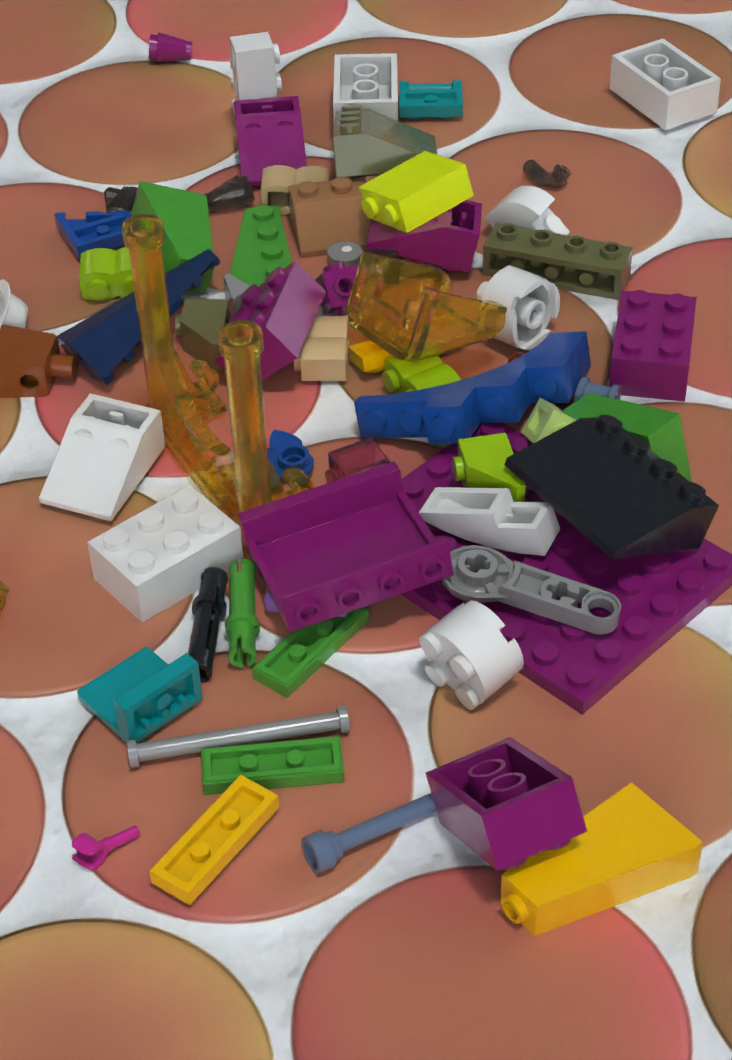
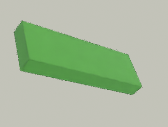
(306, 651)
(274, 764)

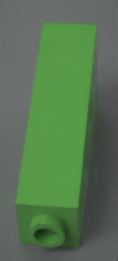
(184, 221)

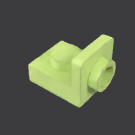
(545, 420)

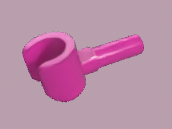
(94, 852)

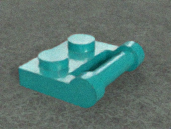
(430, 100)

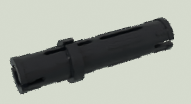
(208, 610)

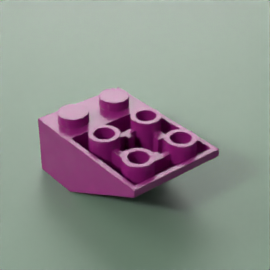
(269, 135)
(443, 241)

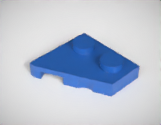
(95, 231)

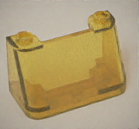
(413, 310)

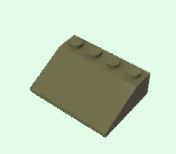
(373, 142)

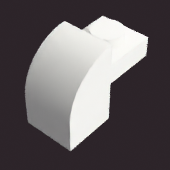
(527, 209)

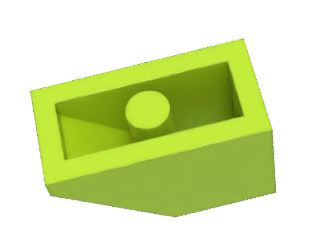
(482, 465)

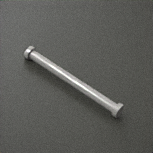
(238, 736)

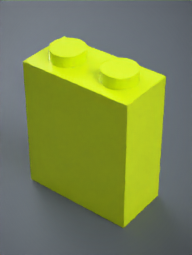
(416, 191)

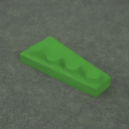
(260, 245)

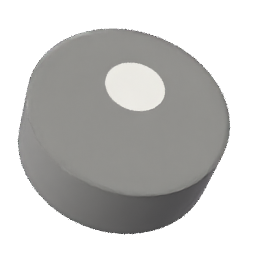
(344, 252)

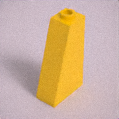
(623, 855)

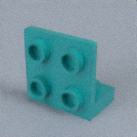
(143, 693)

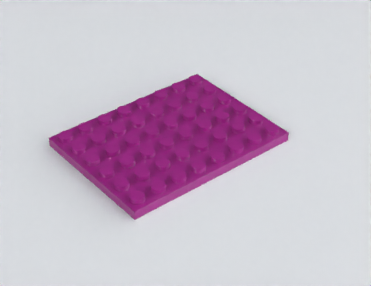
(574, 665)

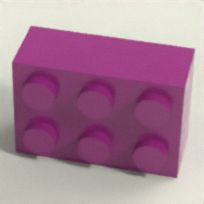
(284, 311)
(653, 345)
(506, 803)

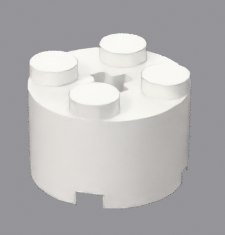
(529, 302)
(470, 653)

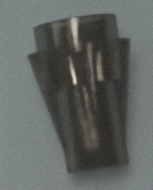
(230, 195)

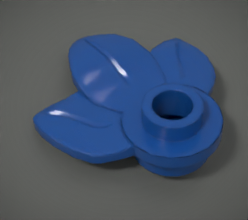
(287, 452)

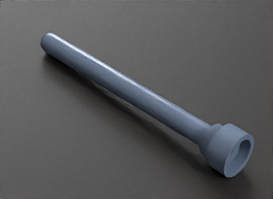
(324, 849)

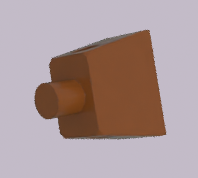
(31, 362)

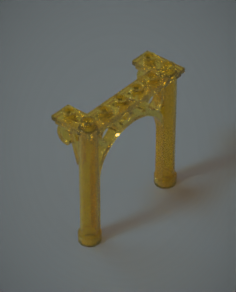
(227, 476)

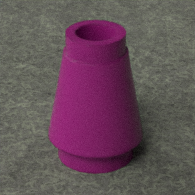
(169, 48)

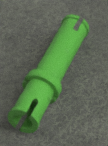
(242, 624)

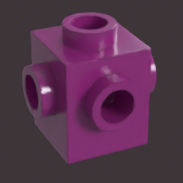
(338, 284)

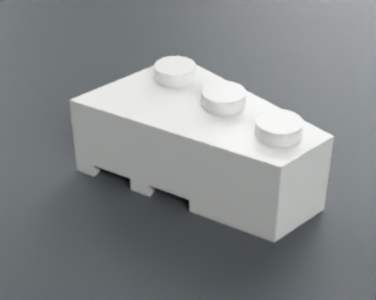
(253, 67)

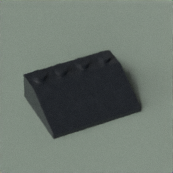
(615, 489)

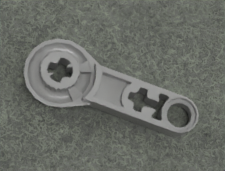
(529, 589)

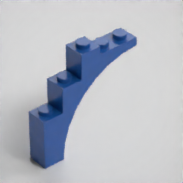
(495, 396)

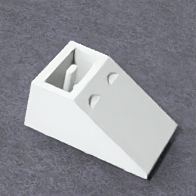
(103, 456)

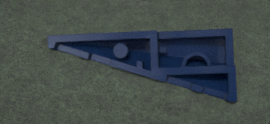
(114, 331)

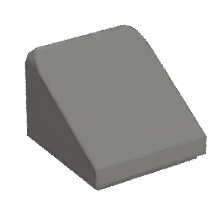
(233, 290)

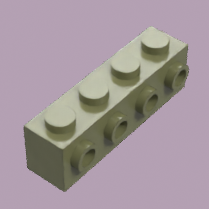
(565, 260)

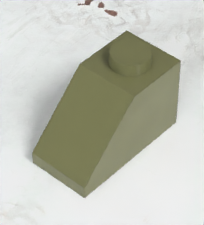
(200, 327)

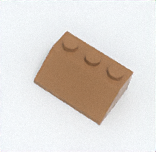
(328, 214)

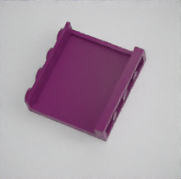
(342, 546)

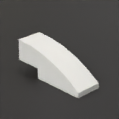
(492, 518)

